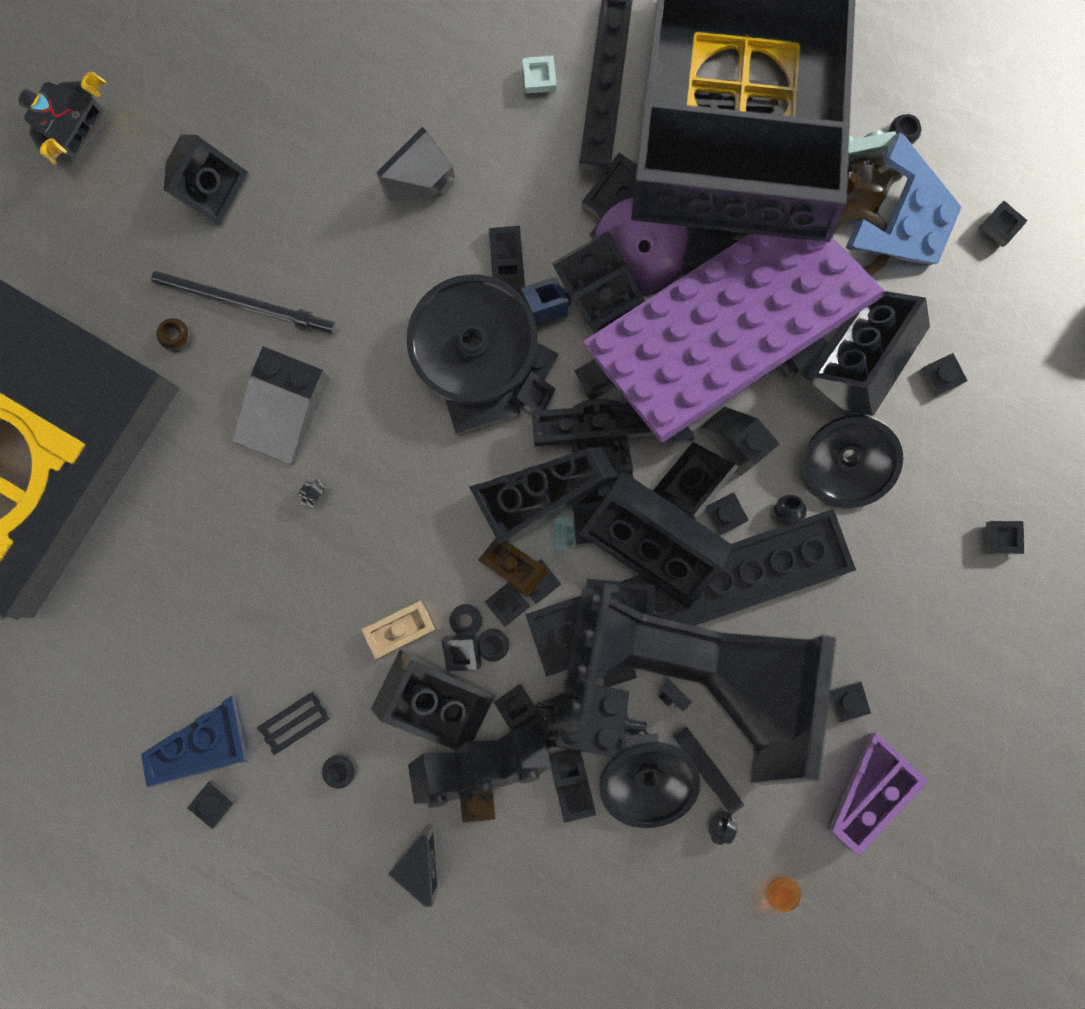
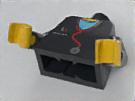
(63, 115)

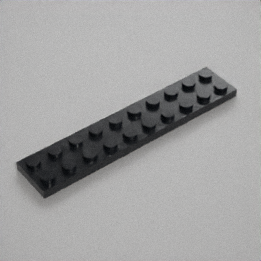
(754, 573)

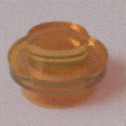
(784, 894)

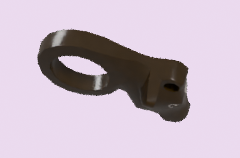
(866, 189)

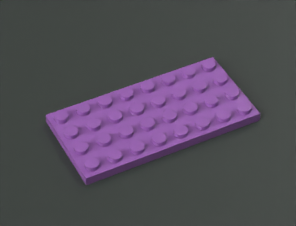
(728, 325)

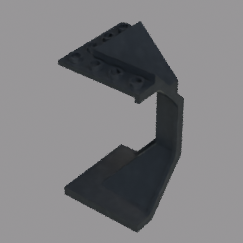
(764, 684)

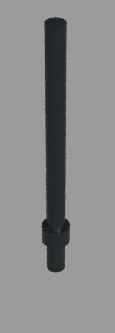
(302, 318)

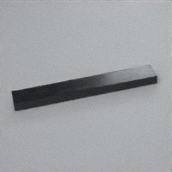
(605, 85)

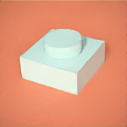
(539, 74)

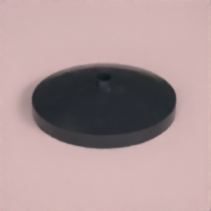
(466, 311)

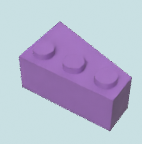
(874, 794)

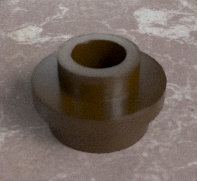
(164, 330)

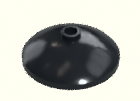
(864, 474)
(653, 796)

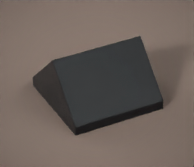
(695, 479)
(418, 869)

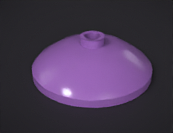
(667, 246)

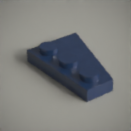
(201, 747)

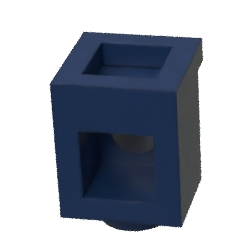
(546, 300)

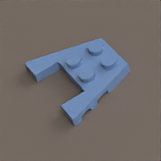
(922, 214)

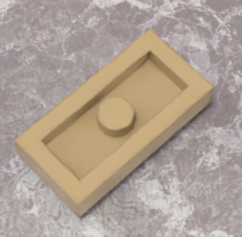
(398, 629)

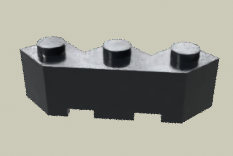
(479, 767)

